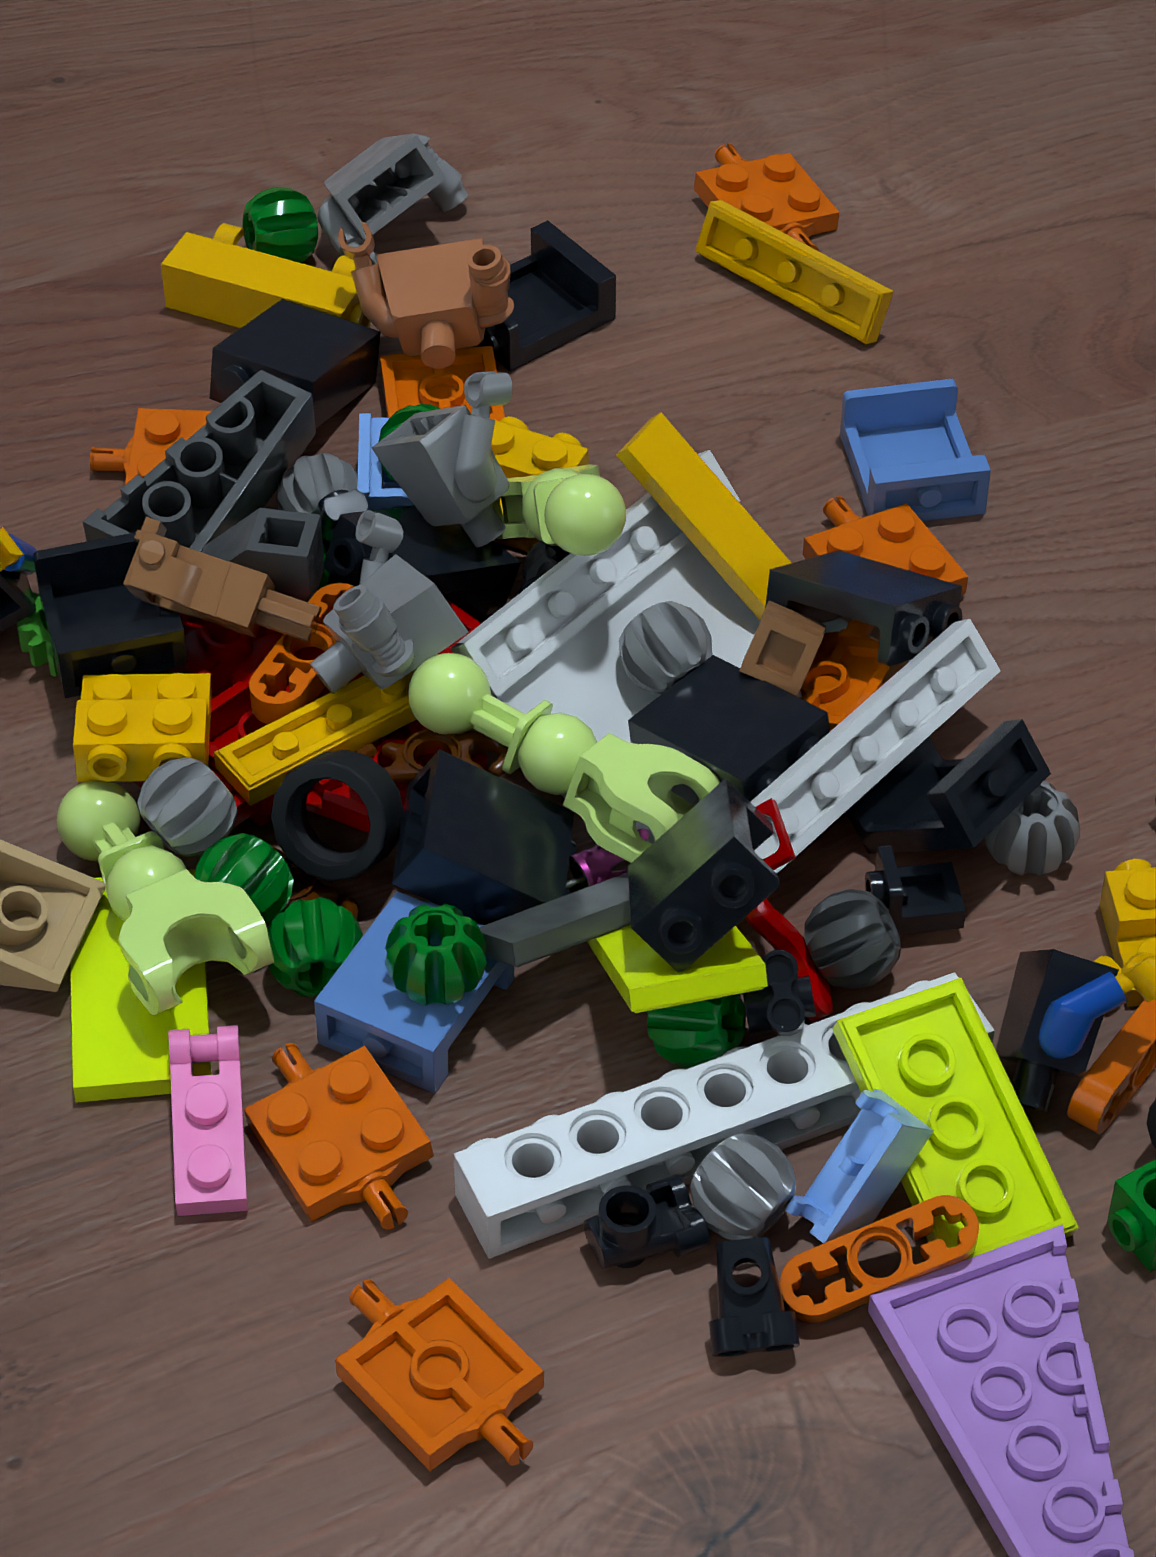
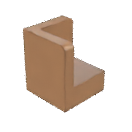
(783, 648)

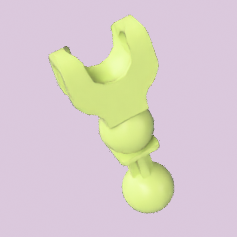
(564, 509)
(603, 781)
(166, 911)

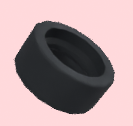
(300, 840)

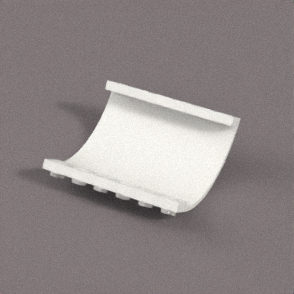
(563, 648)

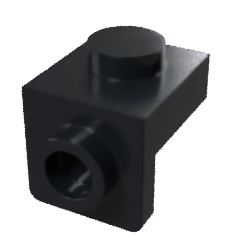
(917, 896)

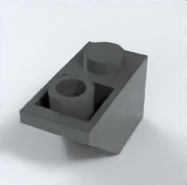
(277, 544)

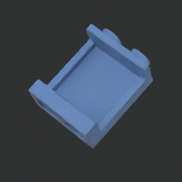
(913, 451)
(367, 1010)

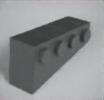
(220, 470)

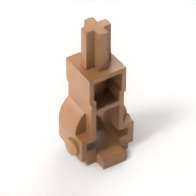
(213, 588)

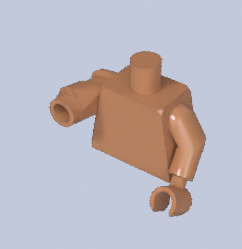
(432, 294)

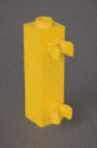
(239, 284)

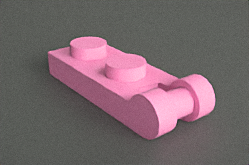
(208, 1123)

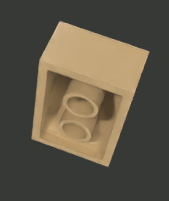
(41, 917)

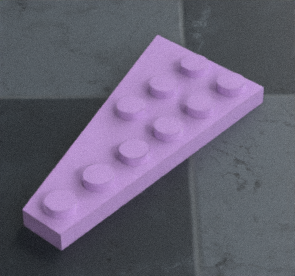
(1013, 1394)

